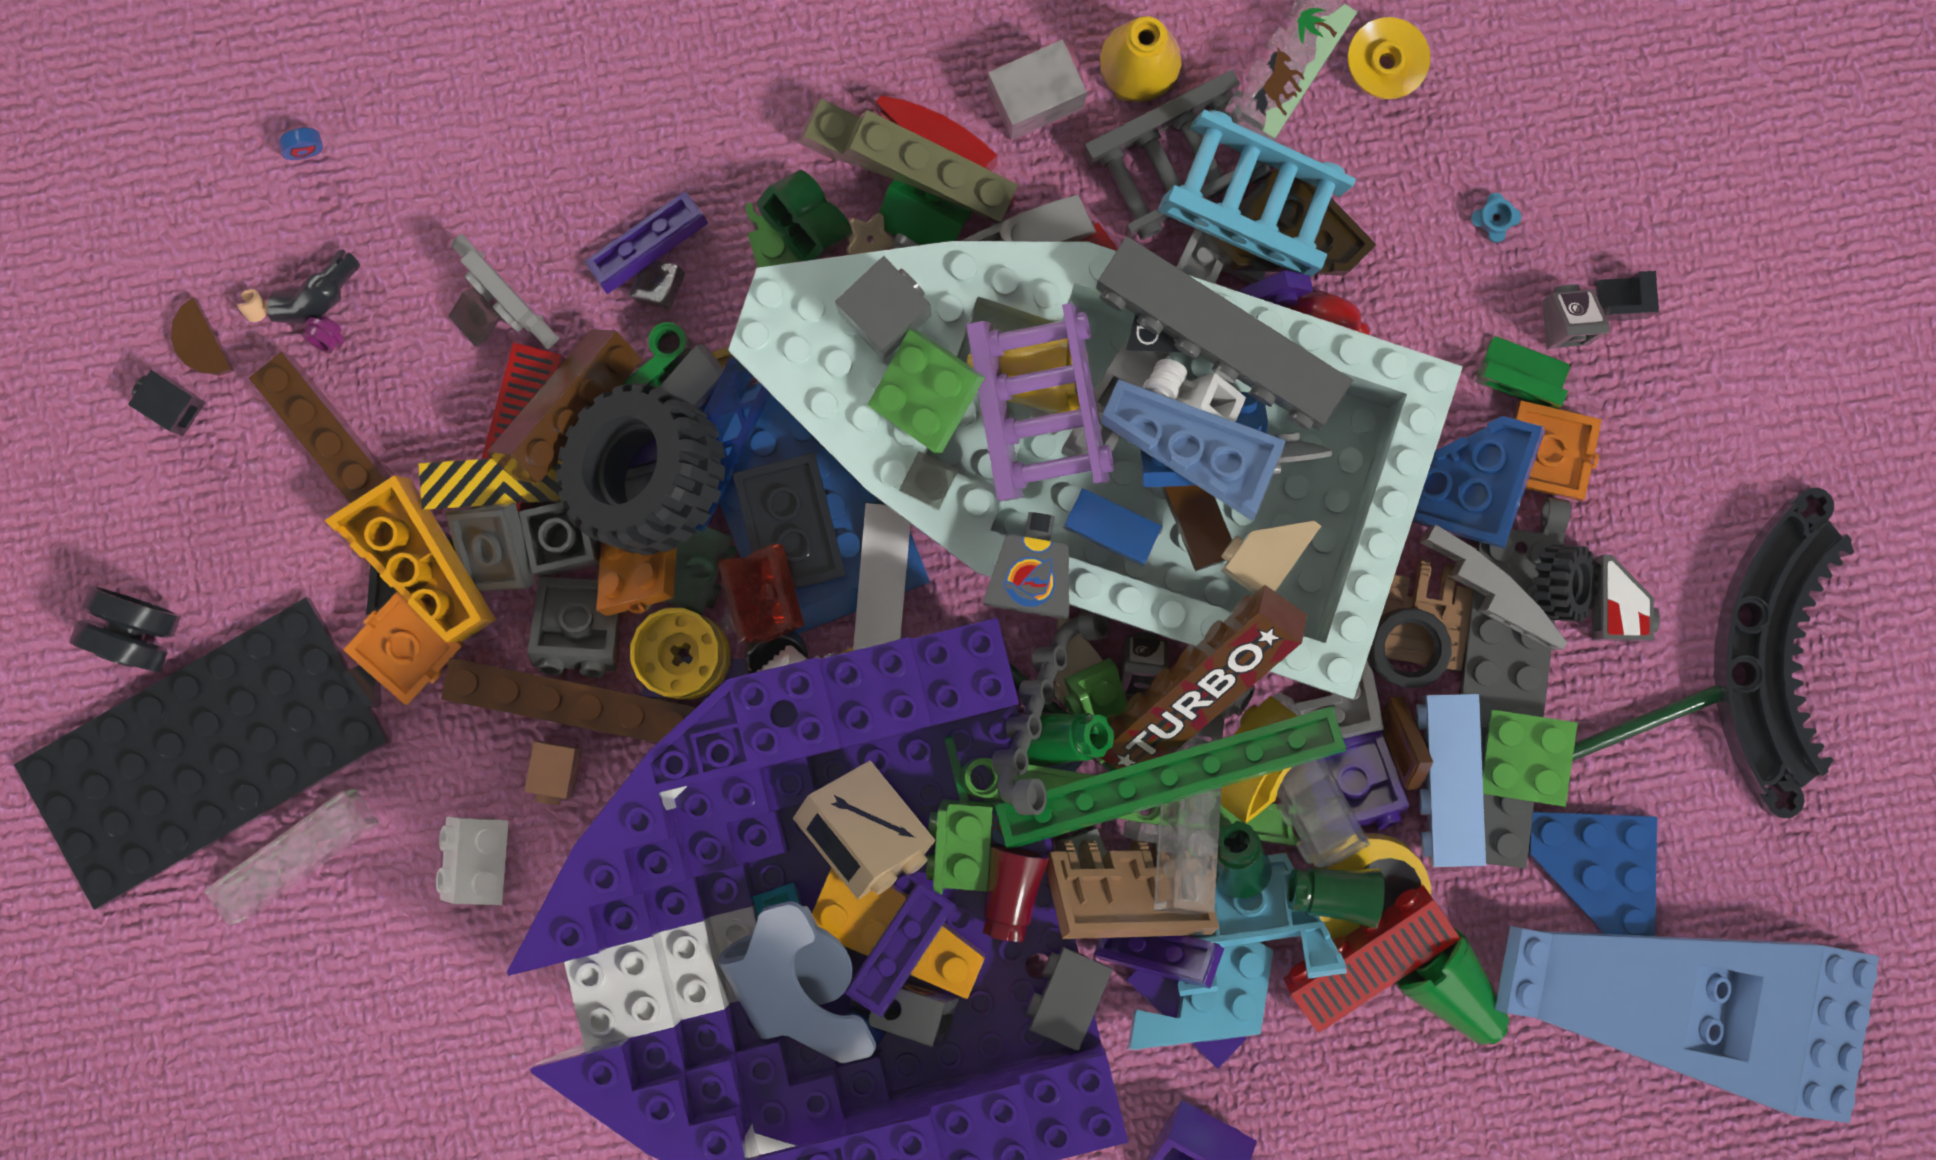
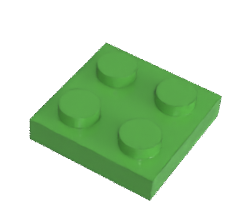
(926, 390)
(1528, 757)

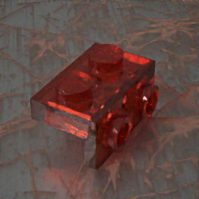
(761, 595)

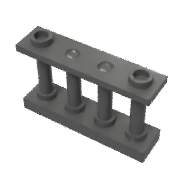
(1146, 134)

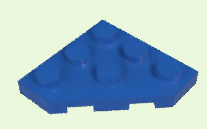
(1480, 481)
(1601, 866)

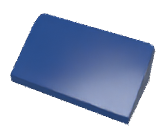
(1112, 527)

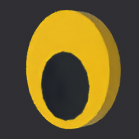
(1400, 871)

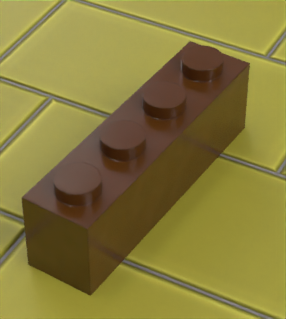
(319, 426)
(535, 436)

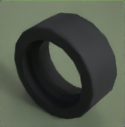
(1439, 659)

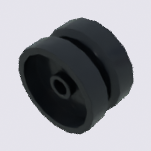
(123, 634)

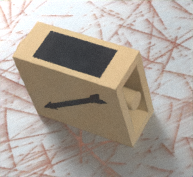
(864, 830)

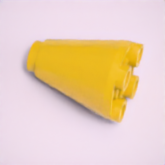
(1140, 60)
(1035, 359)

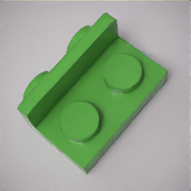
(1096, 691)
(962, 845)

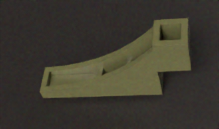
(906, 157)

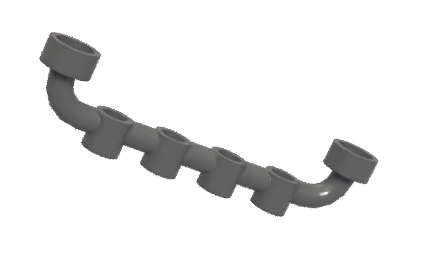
(1030, 795)

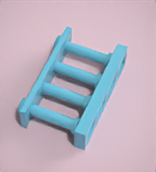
(1224, 218)

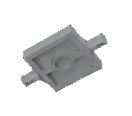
(492, 286)

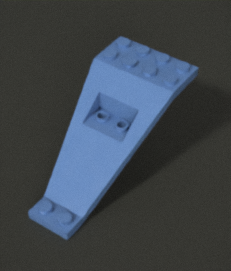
(1732, 1013)

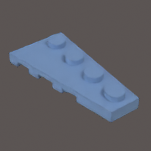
(1202, 447)

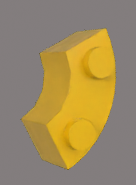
(1254, 795)

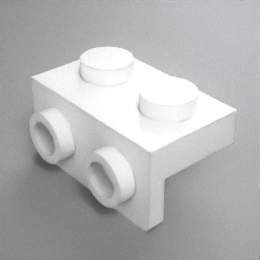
(472, 861)

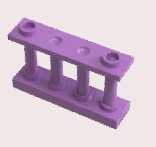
(996, 388)

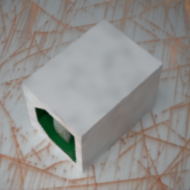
(1036, 90)

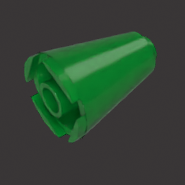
(1458, 993)

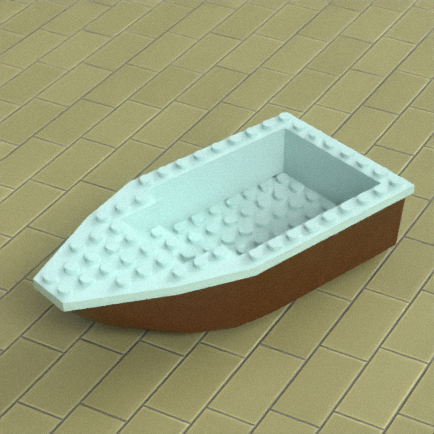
(1360, 495)

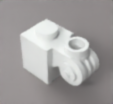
(1205, 393)

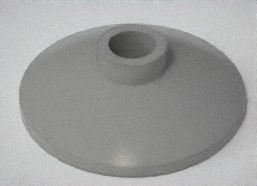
(1299, 450)

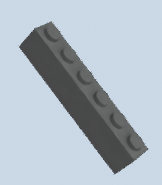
(1222, 334)

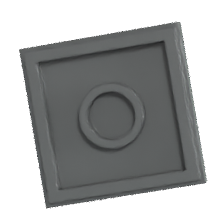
(491, 546)

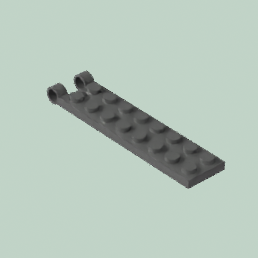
(1510, 674)

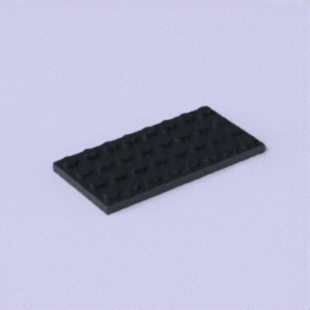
(201, 753)

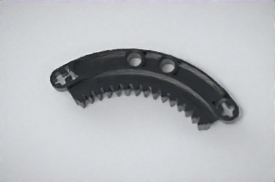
(1762, 713)

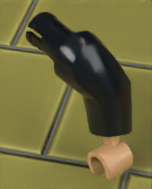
(311, 299)

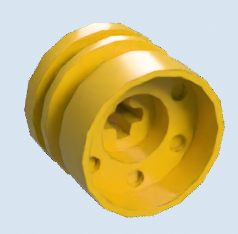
(657, 660)

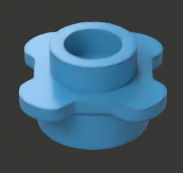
(1508, 217)

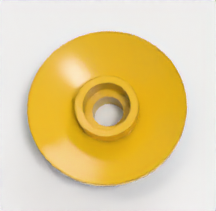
(1395, 40)

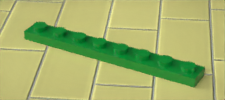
(1176, 777)

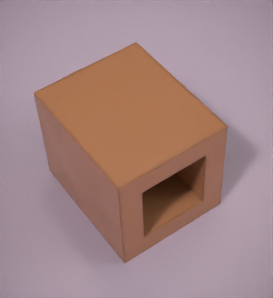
(552, 772)

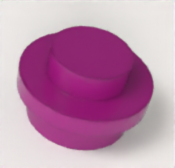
(323, 334)

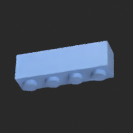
(1454, 781)

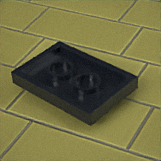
(790, 508)

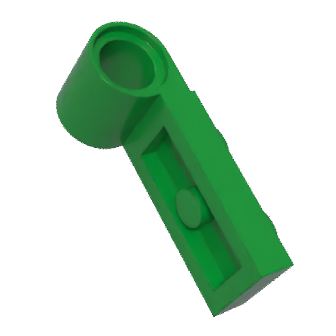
(662, 364)

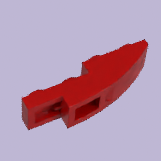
(938, 130)

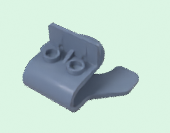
(784, 977)

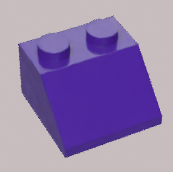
(1199, 1136)

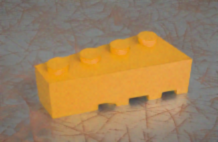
(414, 557)
(859, 924)

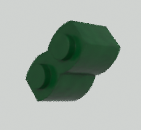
(804, 216)

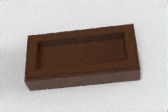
(1405, 743)

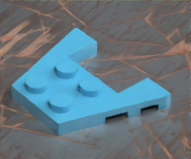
(1268, 918)
(1218, 1015)

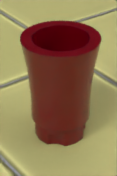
(1012, 891)

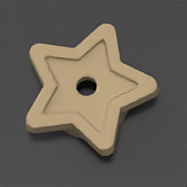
(862, 230)

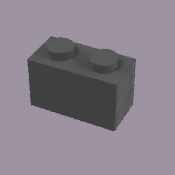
(1068, 998)

